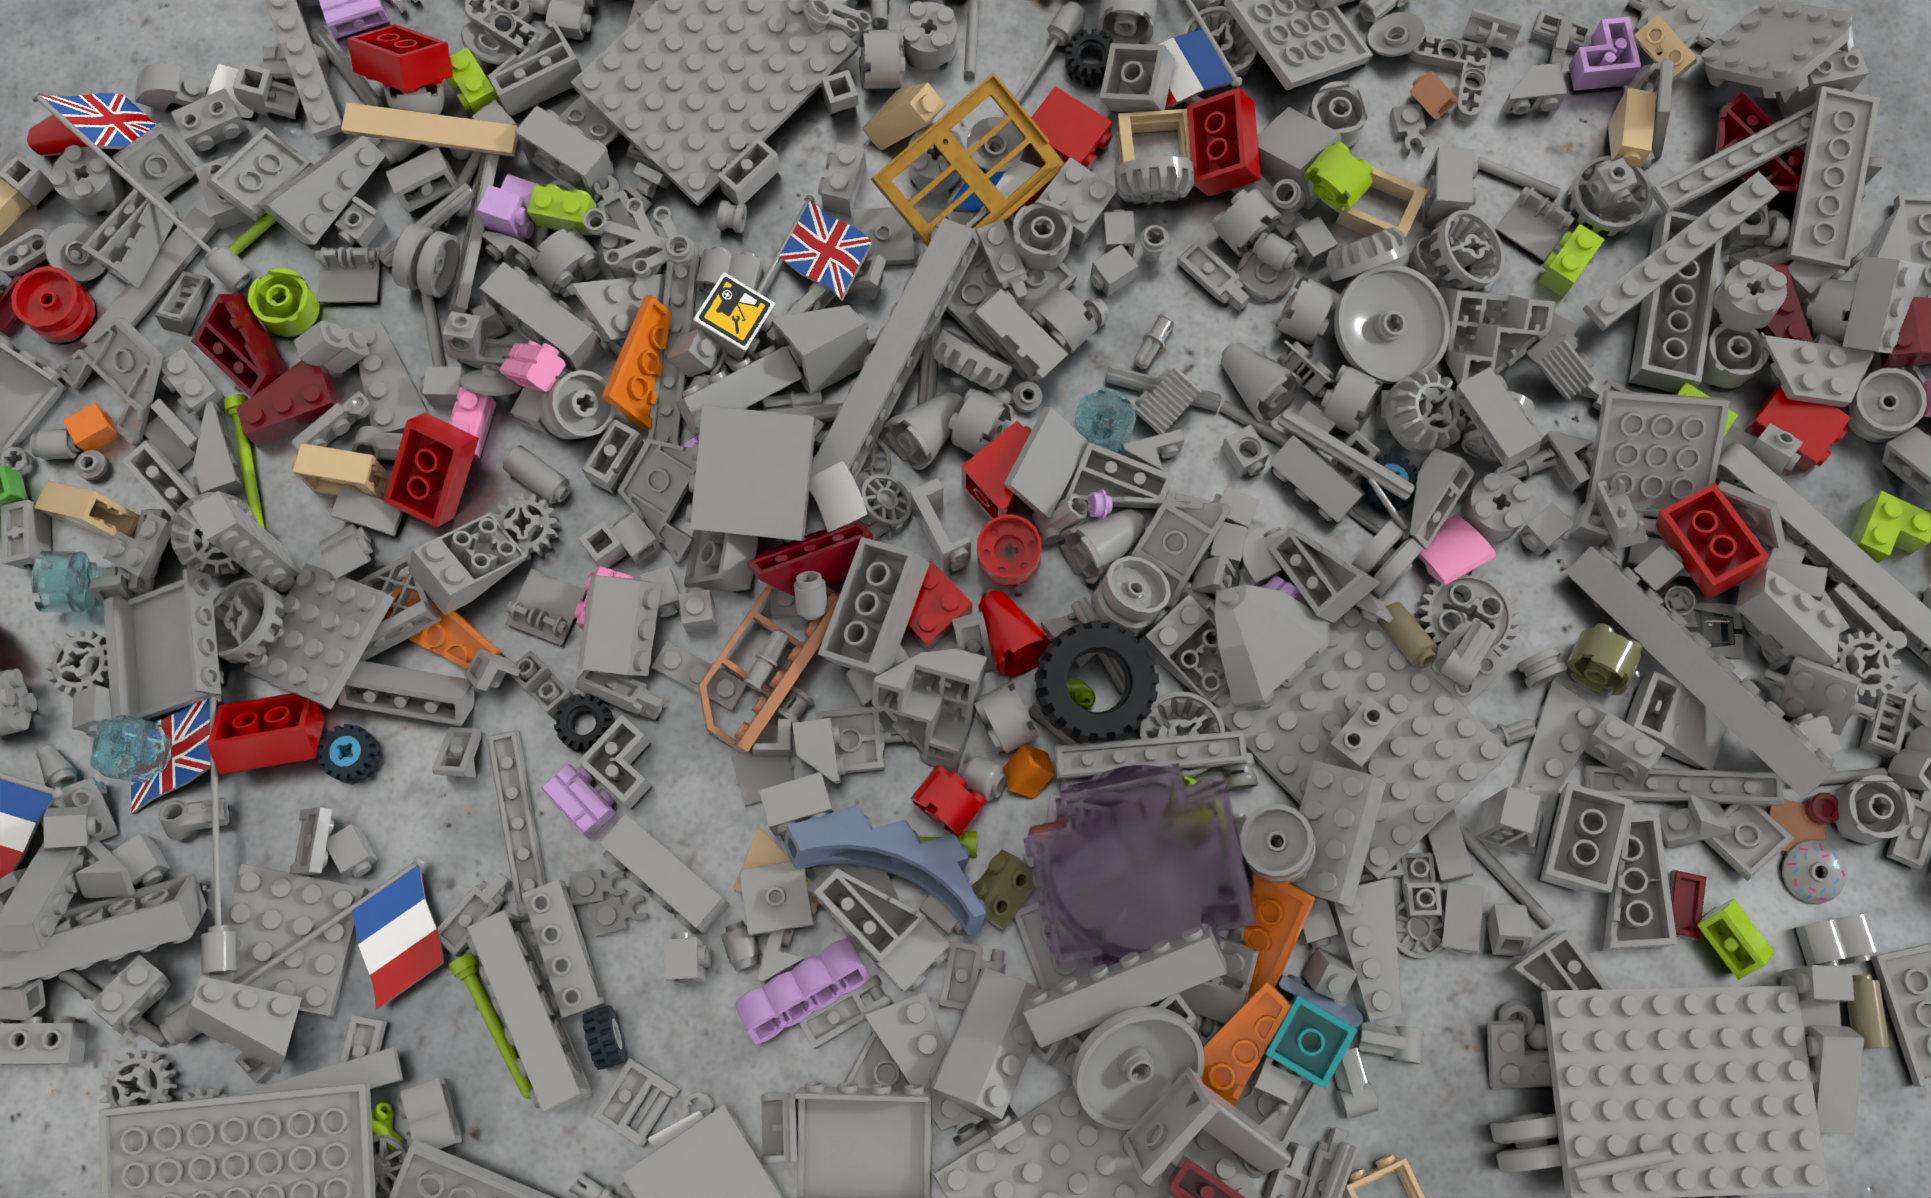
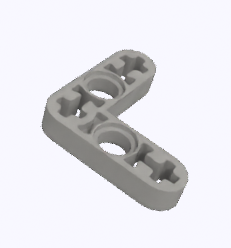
(491, 13)
(1467, 67)

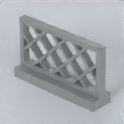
(401, 623)

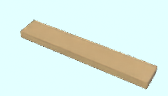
(430, 129)

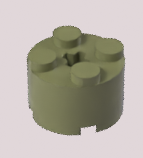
(1604, 660)

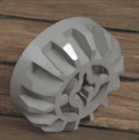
(1229, 33)
(1154, 179)
(1630, 211)
(1474, 246)
(1366, 253)
(971, 360)
(1413, 419)
(182, 535)
(238, 620)
(1185, 705)

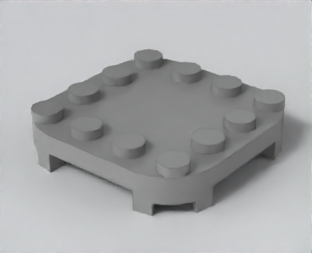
(1778, 46)

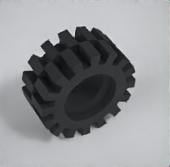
(1082, 44)
(570, 710)

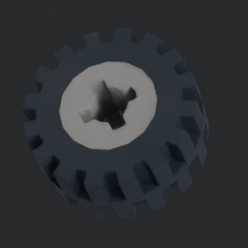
(604, 1037)

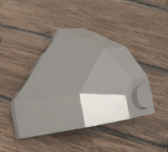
(1491, 329)
(1264, 640)
(933, 702)

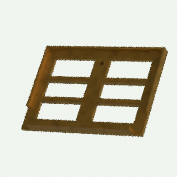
(964, 165)

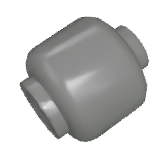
(983, 777)

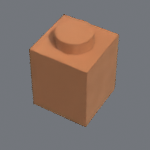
(1433, 94)

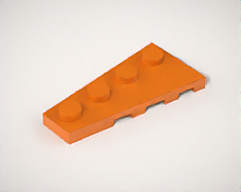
(638, 364)
(451, 637)
(1279, 920)
(1241, 1042)

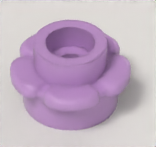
(1099, 504)

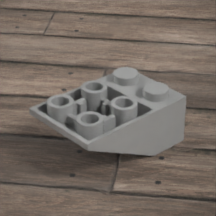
(465, 562)
(1188, 648)
(1677, 721)

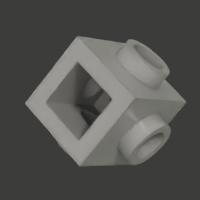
(1611, 182)

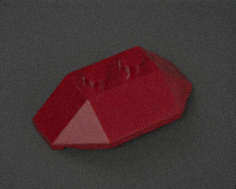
(1743, 119)
(819, 552)

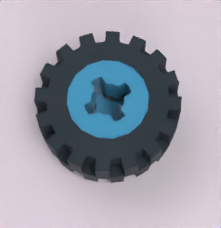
(1400, 468)
(357, 760)

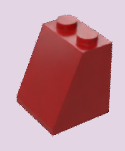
(988, 469)

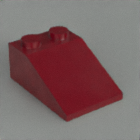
(1914, 337)

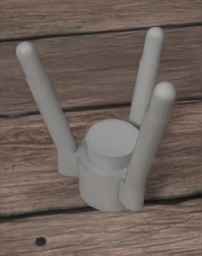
(1398, 517)

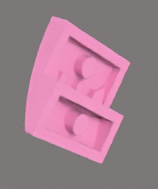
(1455, 550)

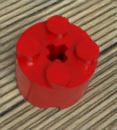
(947, 801)

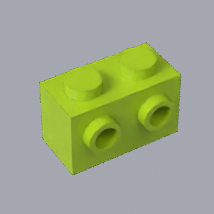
(470, 81)
(559, 208)
(1575, 254)
(1736, 939)

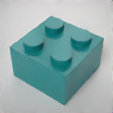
(1311, 1041)

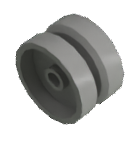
(426, 260)
(1886, 405)
(575, 406)
(1385, 560)
(1131, 594)
(1281, 863)
(1531, 1139)

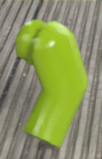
(1081, 692)
(383, 1123)

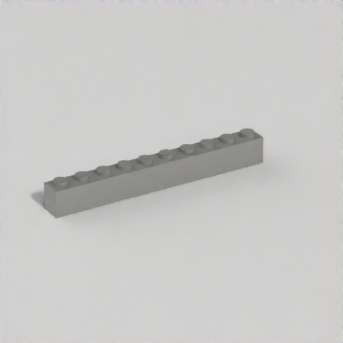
(898, 348)
(1701, 671)

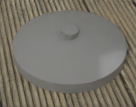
(1392, 323)
(1133, 1063)

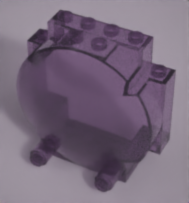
(1138, 863)

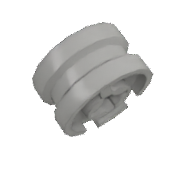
(1542, 667)

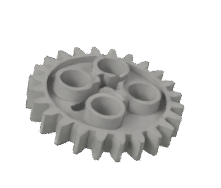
(1476, 592)

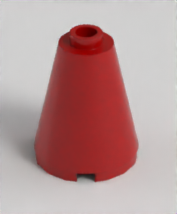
(53, 137)
(1012, 635)

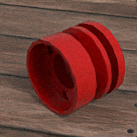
(1004, 534)

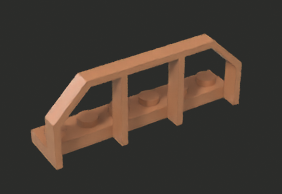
(781, 682)

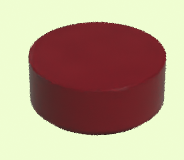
(1822, 808)

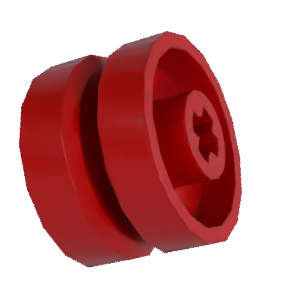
(53, 304)

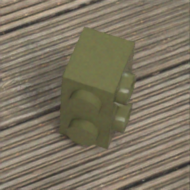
(1004, 888)

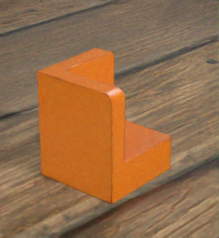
(91, 427)
(1028, 771)

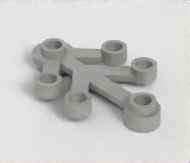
(819, 14)
(642, 239)

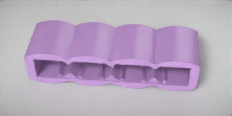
(798, 993)

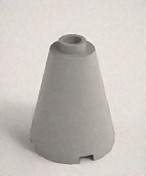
(1260, 380)
(923, 429)
(1100, 542)

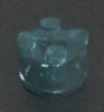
(1112, 408)
(63, 582)
(130, 749)

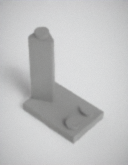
(1182, 1114)

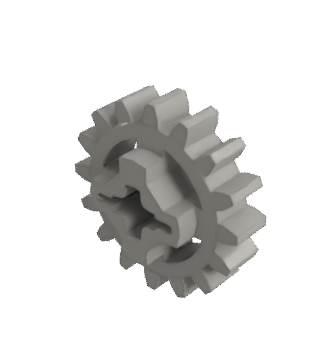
(539, 528)
(75, 662)
(1877, 667)
(123, 1093)

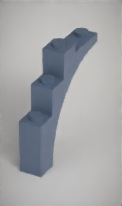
(895, 848)

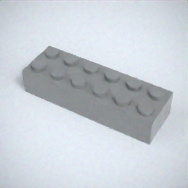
(1676, 316)
(111, 930)
(528, 1012)

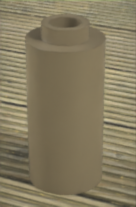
(1409, 636)
(1867, 1012)

